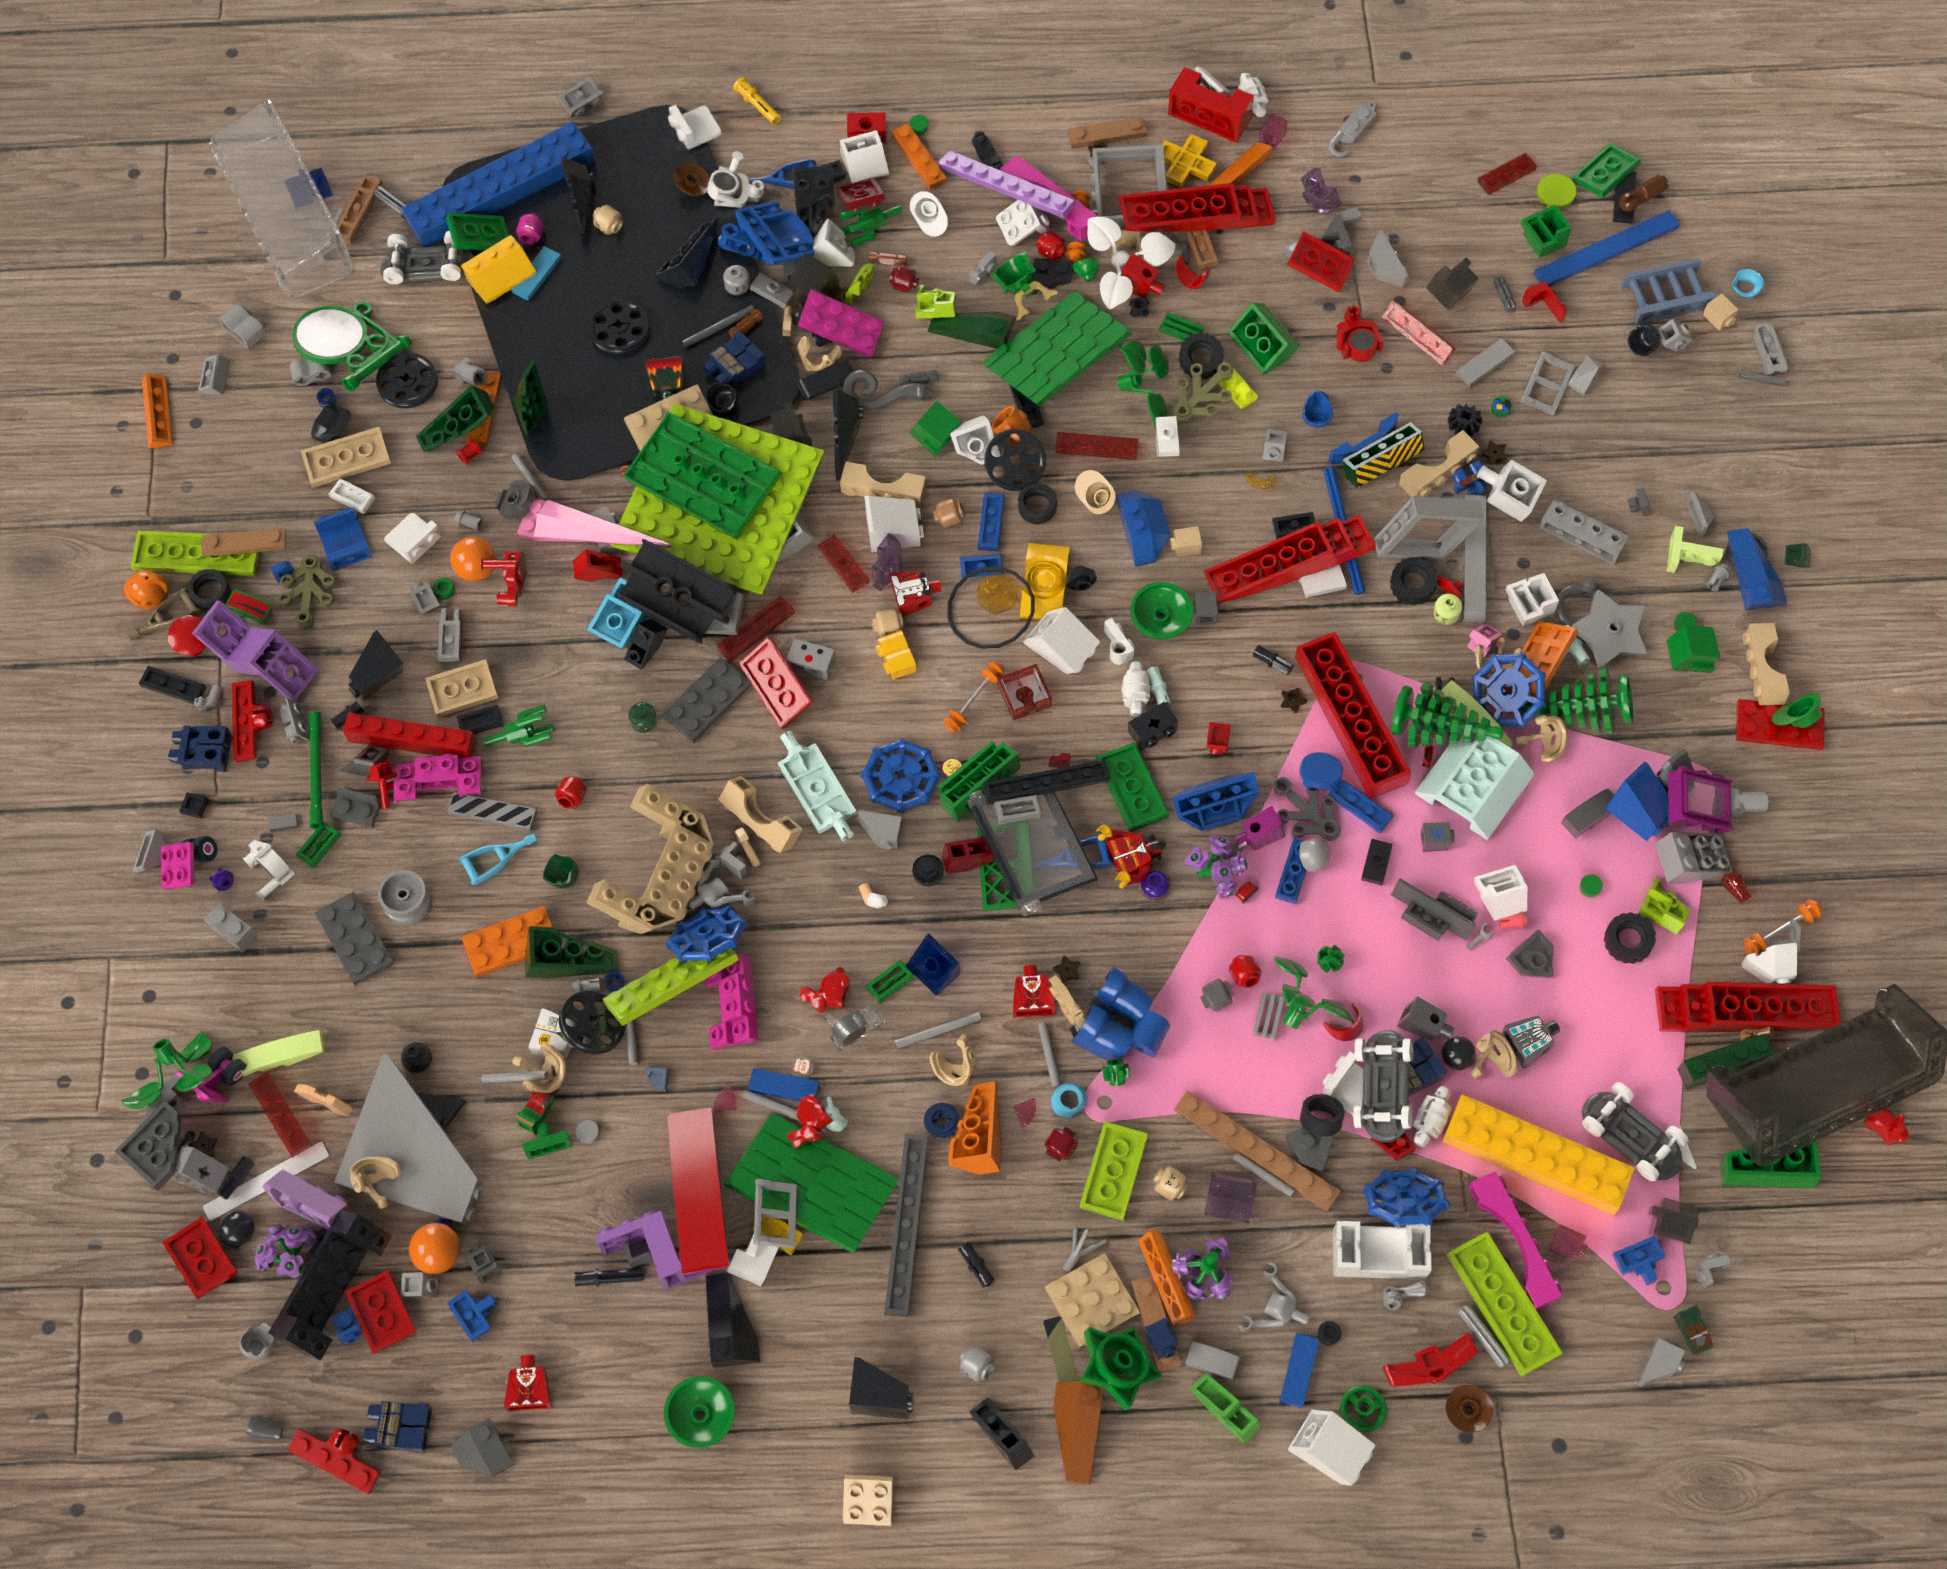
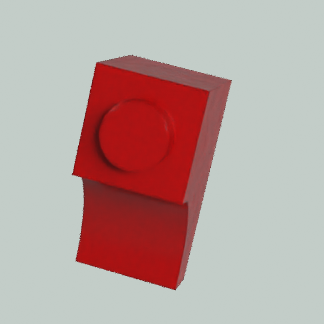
(596, 565)

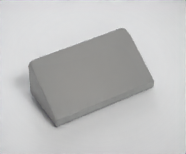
(214, 375)

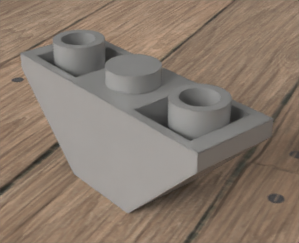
(1386, 262)

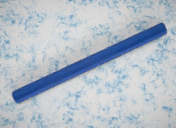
(1339, 512)

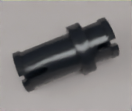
(340, 719)

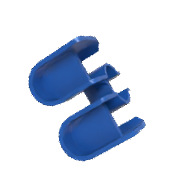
(1111, 1039)

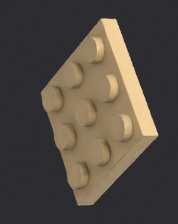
(1092, 1298)

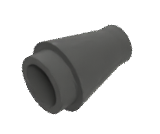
(263, 1429)

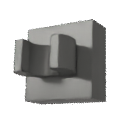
(1640, 502)

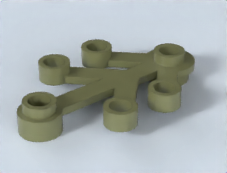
(1201, 394)
(307, 587)

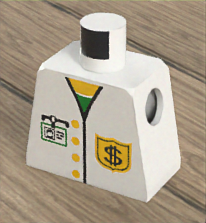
(548, 1032)

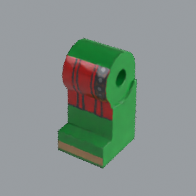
(535, 1111)

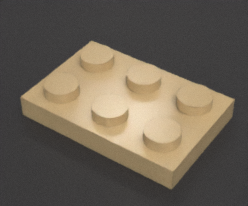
(461, 688)

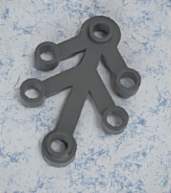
(1308, 812)

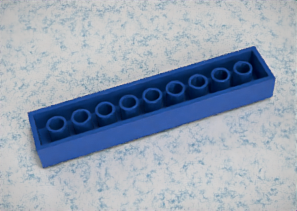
(498, 183)

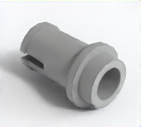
(467, 520)
(1721, 572)
(586, 985)

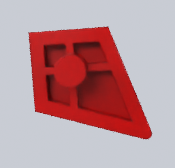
(1449, 588)
(1397, 1148)

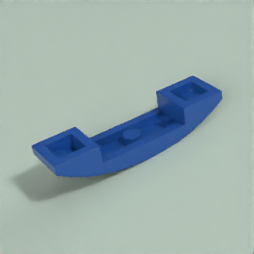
(1385, 427)

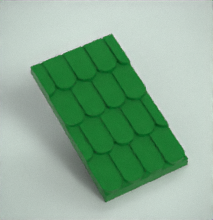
(1056, 348)
(702, 475)
(834, 1190)

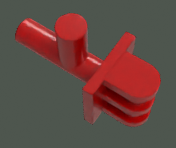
(382, 772)

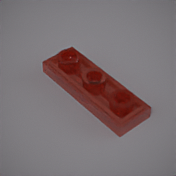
(1507, 173)
(837, 556)

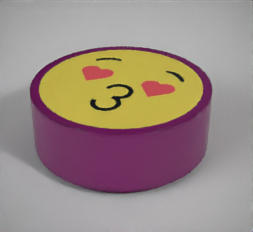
(950, 766)

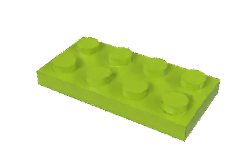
(1113, 1171)

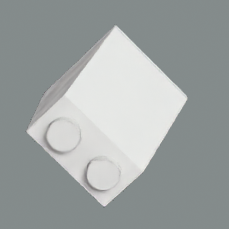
(893, 517)
(1062, 640)
(1332, 1446)

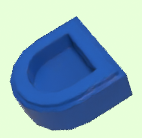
(282, 569)

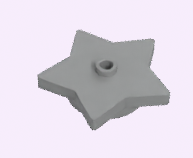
(1611, 629)

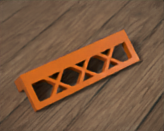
(1166, 1280)

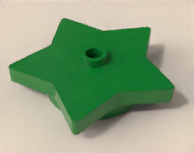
(1118, 1364)

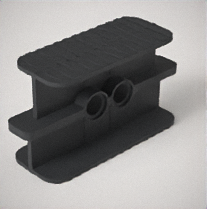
(656, 567)

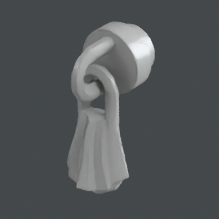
(1393, 1299)

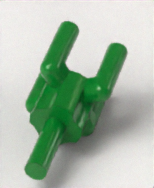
(868, 222)
(524, 730)

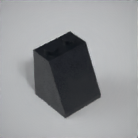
(374, 668)
(878, 1393)

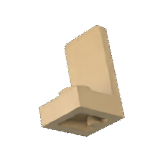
(1130, 239)

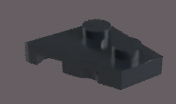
(814, 212)
(1052, 272)
(443, 1107)

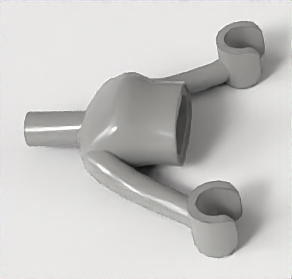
(715, 892)
(1279, 1306)

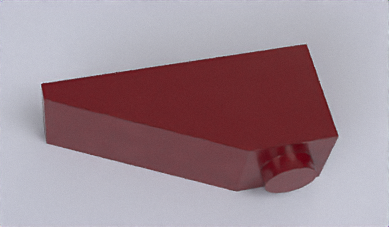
(966, 855)

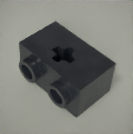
(1157, 717)

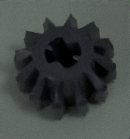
(1465, 419)

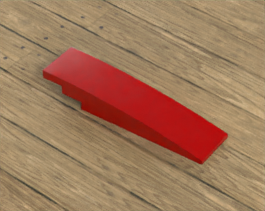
(1197, 209)
(1290, 558)
(1746, 1005)
(697, 1190)

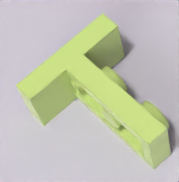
(1690, 552)

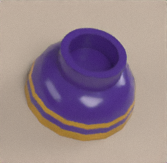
(1155, 886)

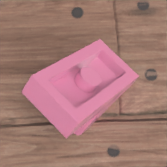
(1484, 636)

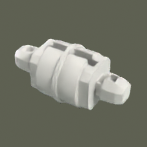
(1254, 87)
(1135, 689)
(1432, 1116)

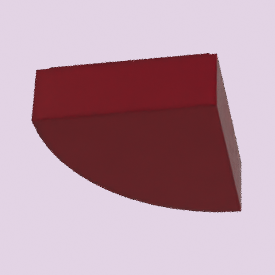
(1059, 762)

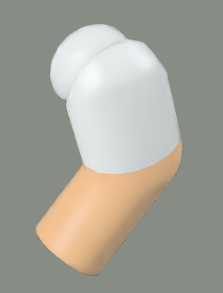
(872, 899)

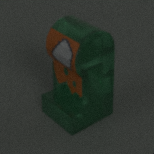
(1693, 1330)

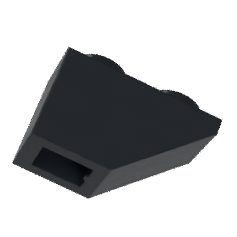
(645, 642)

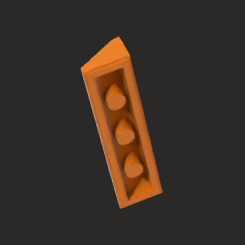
(1244, 165)
(157, 411)

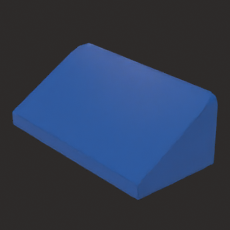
(972, 563)

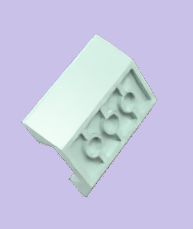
(1477, 782)

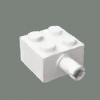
(1513, 489)

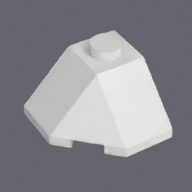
(831, 247)
(973, 438)
(1775, 965)

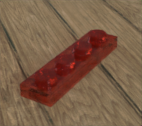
(1418, 332)
(1096, 446)
(755, 628)
(280, 1114)

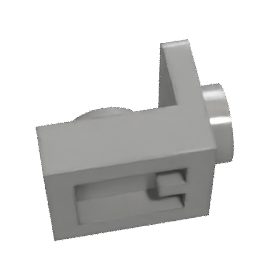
(1274, 445)
(423, 597)
(732, 863)
(419, 1285)

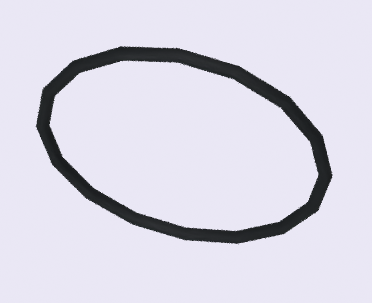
(1007, 641)

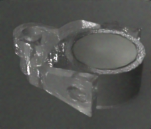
(854, 1026)

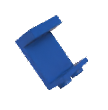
(343, 539)

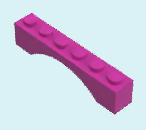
(1076, 218)
(1493, 1198)

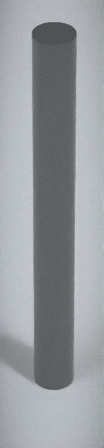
(718, 326)

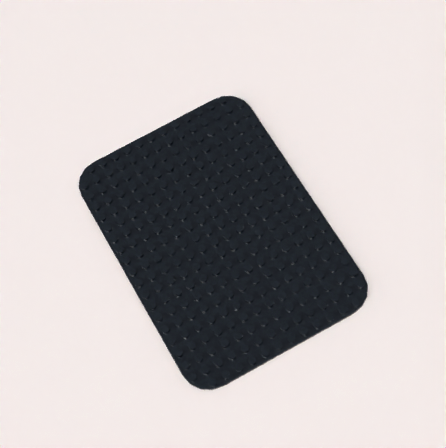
(593, 389)

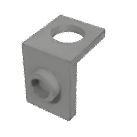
(1793, 926)

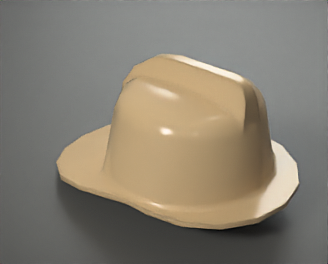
(1095, 492)

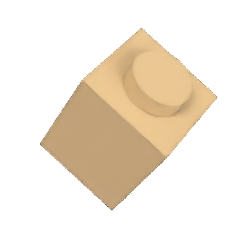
(1720, 312)
(1186, 542)

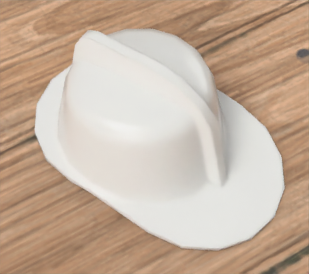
(929, 213)

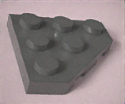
(154, 1146)

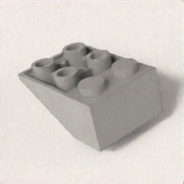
(1692, 856)

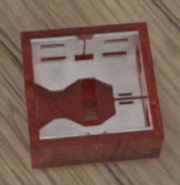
(1021, 683)

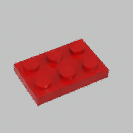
(1320, 261)
(200, 1257)
(380, 1312)

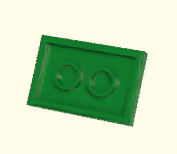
(1606, 170)
(476, 231)

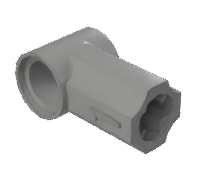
(468, 372)
(1748, 802)

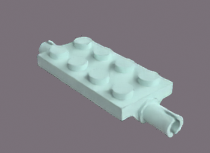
(816, 787)

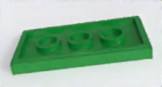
(1133, 788)

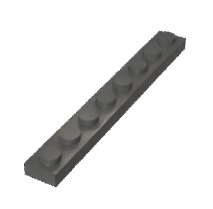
(906, 1225)

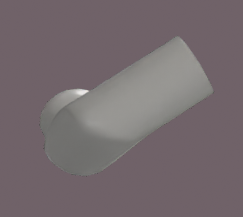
(212, 700)

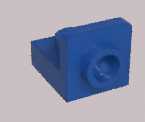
(347, 1326)

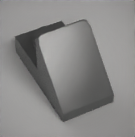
(1338, 235)

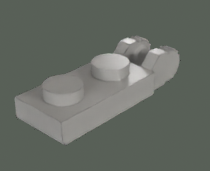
(449, 636)

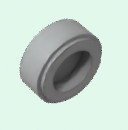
(587, 1132)

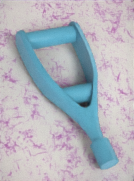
(503, 856)

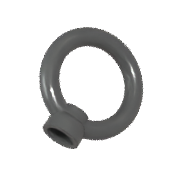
(1587, 589)

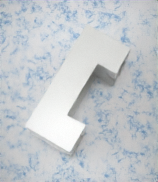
(1381, 1251)

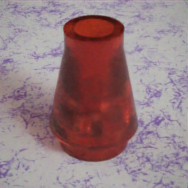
(1736, 886)

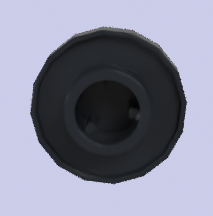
(1081, 578)
(928, 870)

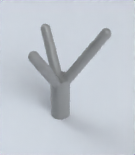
(1076, 1253)

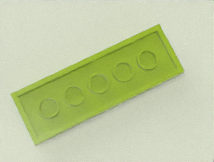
(183, 554)
(662, 985)
(1504, 1304)

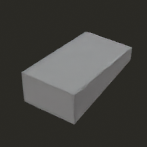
(1350, 215)
(282, 822)

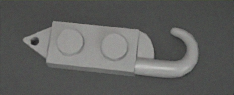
(1353, 128)

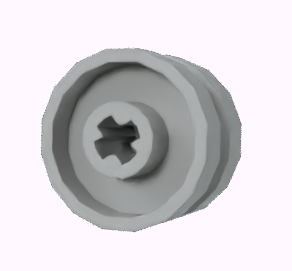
(404, 897)

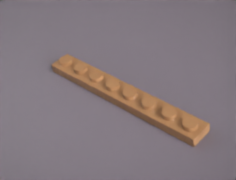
(1257, 1150)

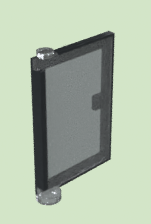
(1034, 855)

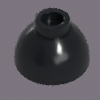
(416, 1057)

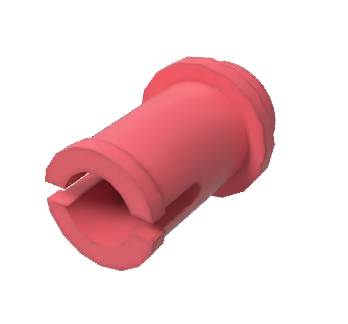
(1516, 920)

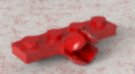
(247, 720)
(336, 1457)

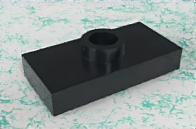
(1376, 862)

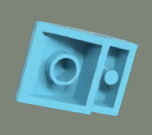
(615, 619)

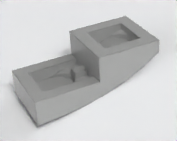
(1212, 1360)

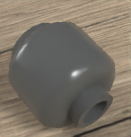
(1217, 995)

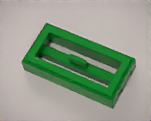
(1181, 324)
(319, 844)
(875, 993)

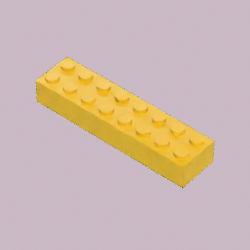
(1538, 1155)

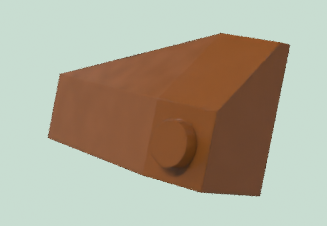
(1077, 1421)

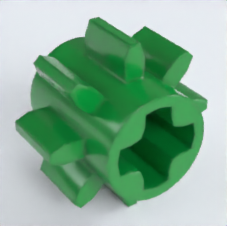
(1330, 958)
(1116, 1072)

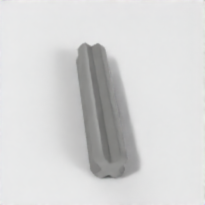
(1484, 1336)

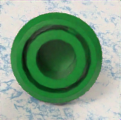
(1087, 268)

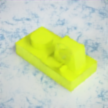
(1240, 390)

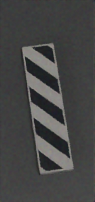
(492, 811)

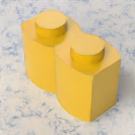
(896, 655)

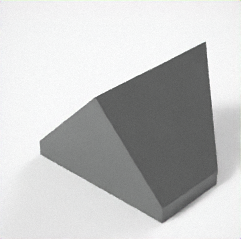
(365, 759)

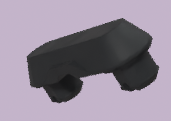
(986, 150)

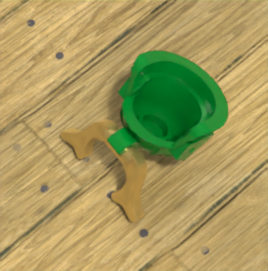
(1017, 278)

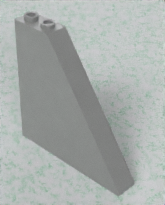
(402, 1128)

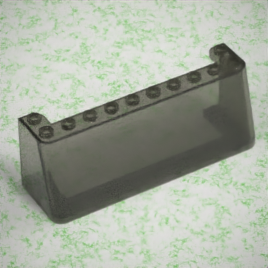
(1831, 1078)

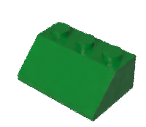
(1263, 337)

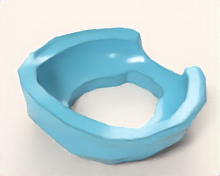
(1752, 277)
(1064, 1111)

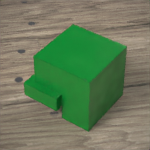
(1546, 231)
(935, 428)
(1693, 648)

